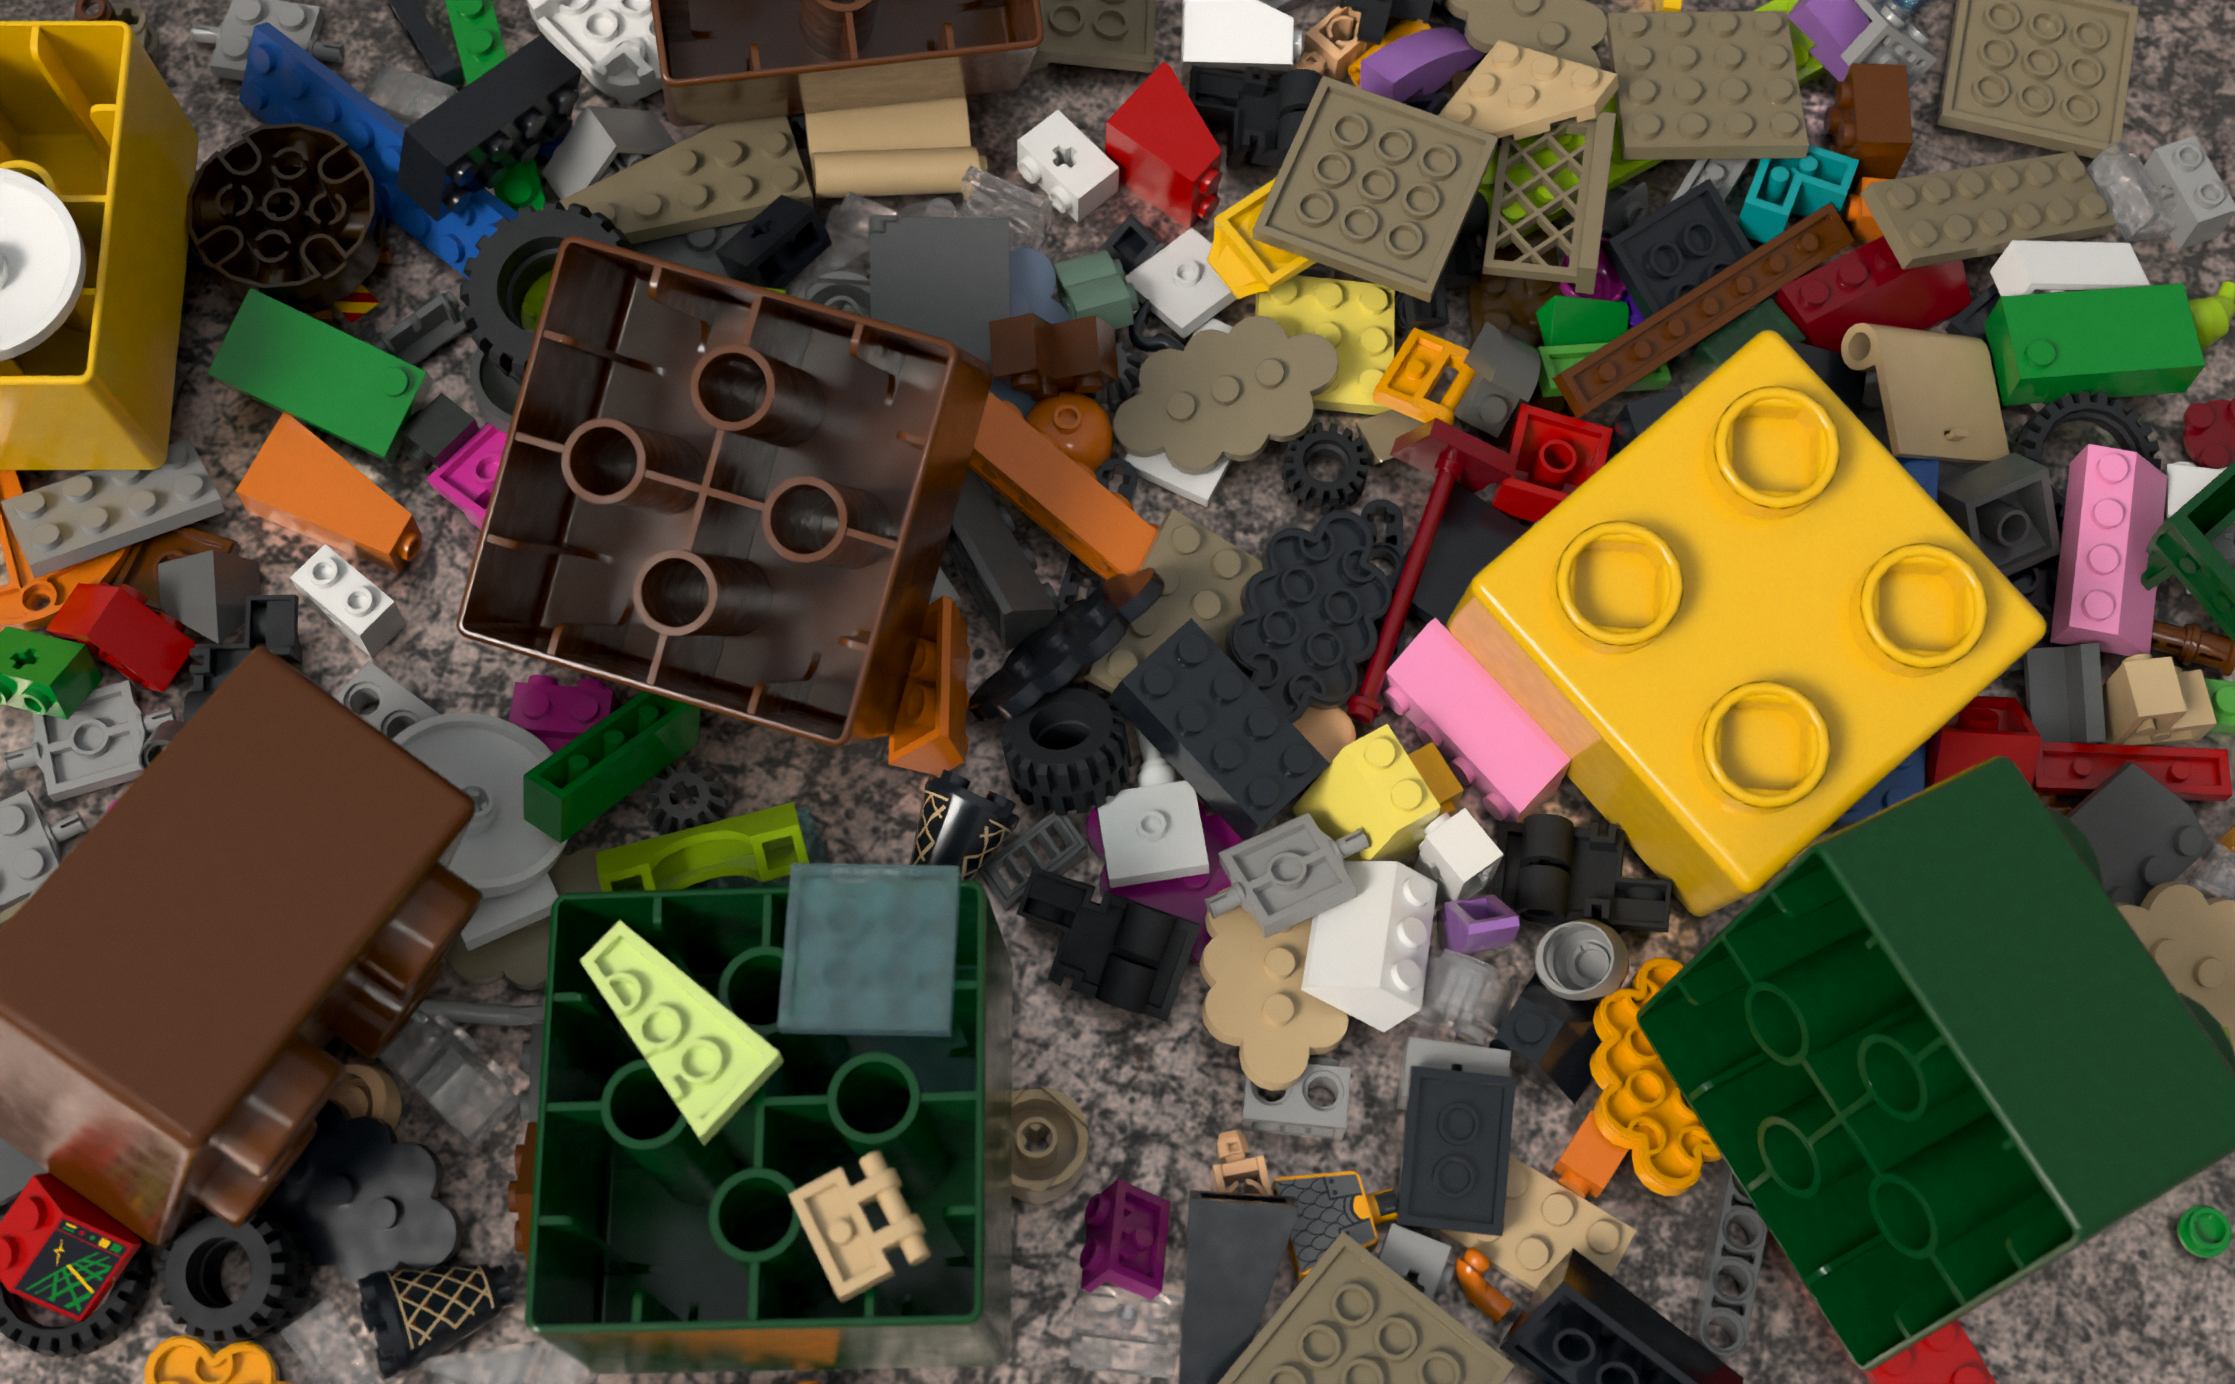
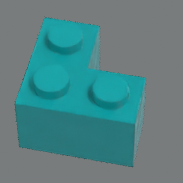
(1794, 187)

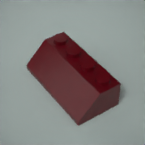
(1872, 290)

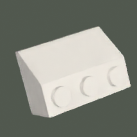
(1374, 947)

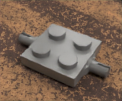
(234, 35)
(93, 746)
(29, 846)
(1287, 874)

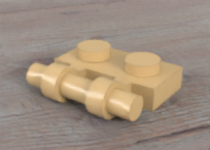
(842, 1234)

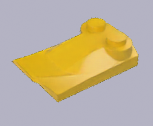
(1245, 263)

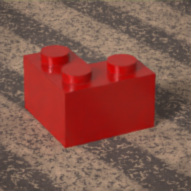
(124, 633)

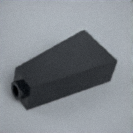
(1228, 1276)

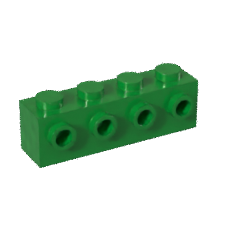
(608, 763)

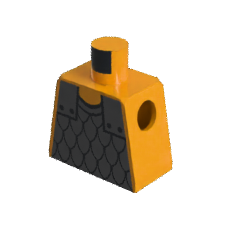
(1326, 1208)

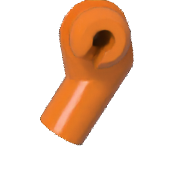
(1476, 1289)

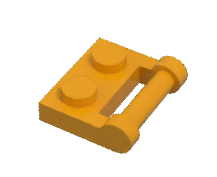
(1417, 372)

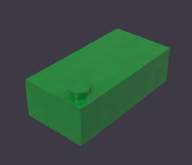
(2094, 342)
(320, 375)

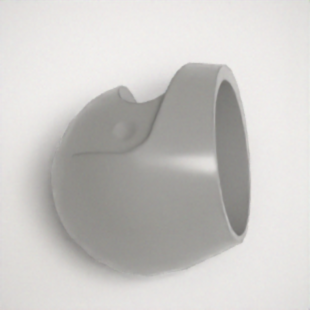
(1583, 960)

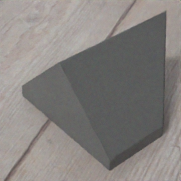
(208, 591)

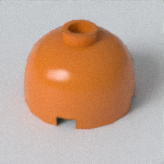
(1077, 426)

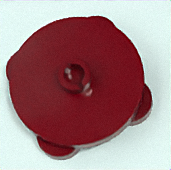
(2210, 433)

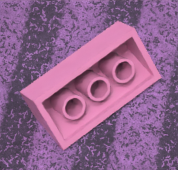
(2108, 521)
(1474, 725)

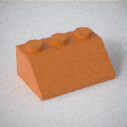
(935, 699)

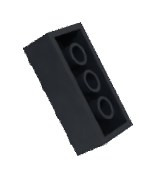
(488, 128)
(1218, 730)

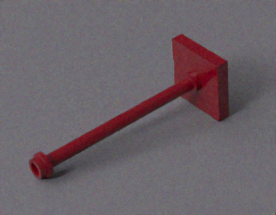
(1451, 458)

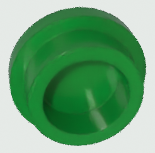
(2204, 1231)

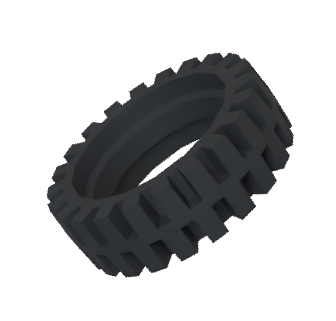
(2093, 409)
(84, 1335)

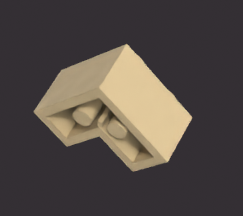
(2155, 703)

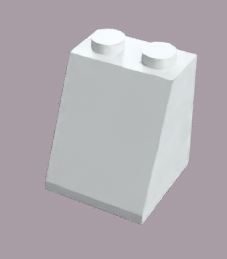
(1238, 36)

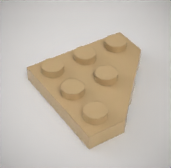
(1526, 91)

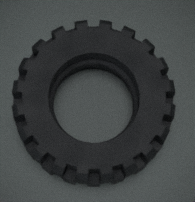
(511, 265)

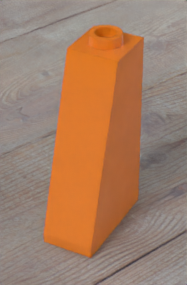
(324, 497)

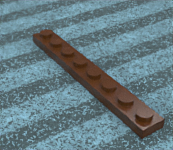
(1702, 310)

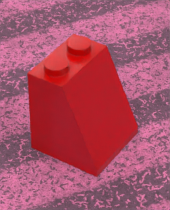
(1166, 149)

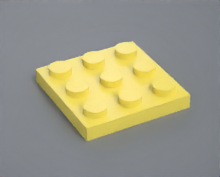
(1354, 319)

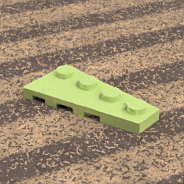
(687, 1037)

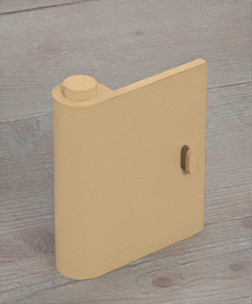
(891, 149)
(1932, 389)

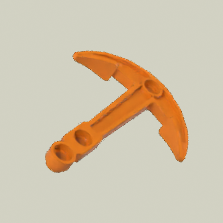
(24, 592)

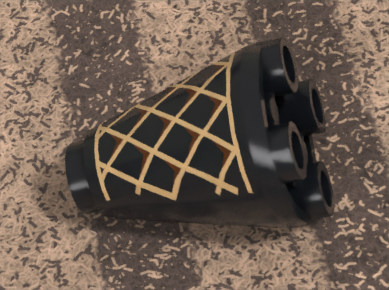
(960, 825)
(429, 1310)

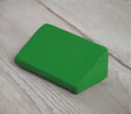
(1581, 320)

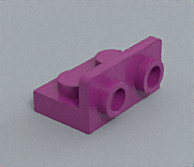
(1125, 1240)

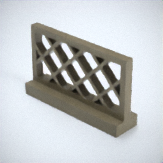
(1587, 212)

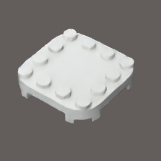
(607, 41)

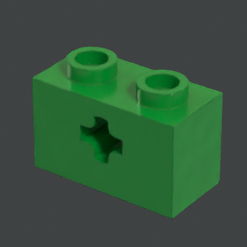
(44, 673)

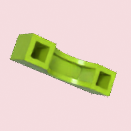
(745, 845)

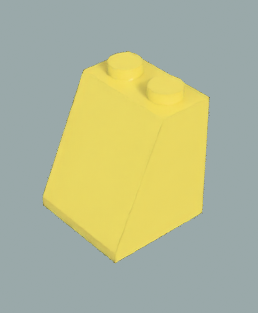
(1375, 790)

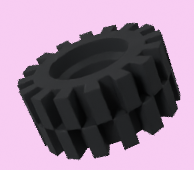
(1331, 445)

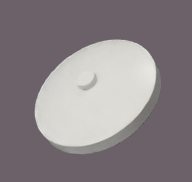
(38, 263)
(488, 764)

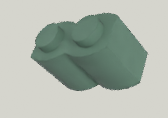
(1096, 287)

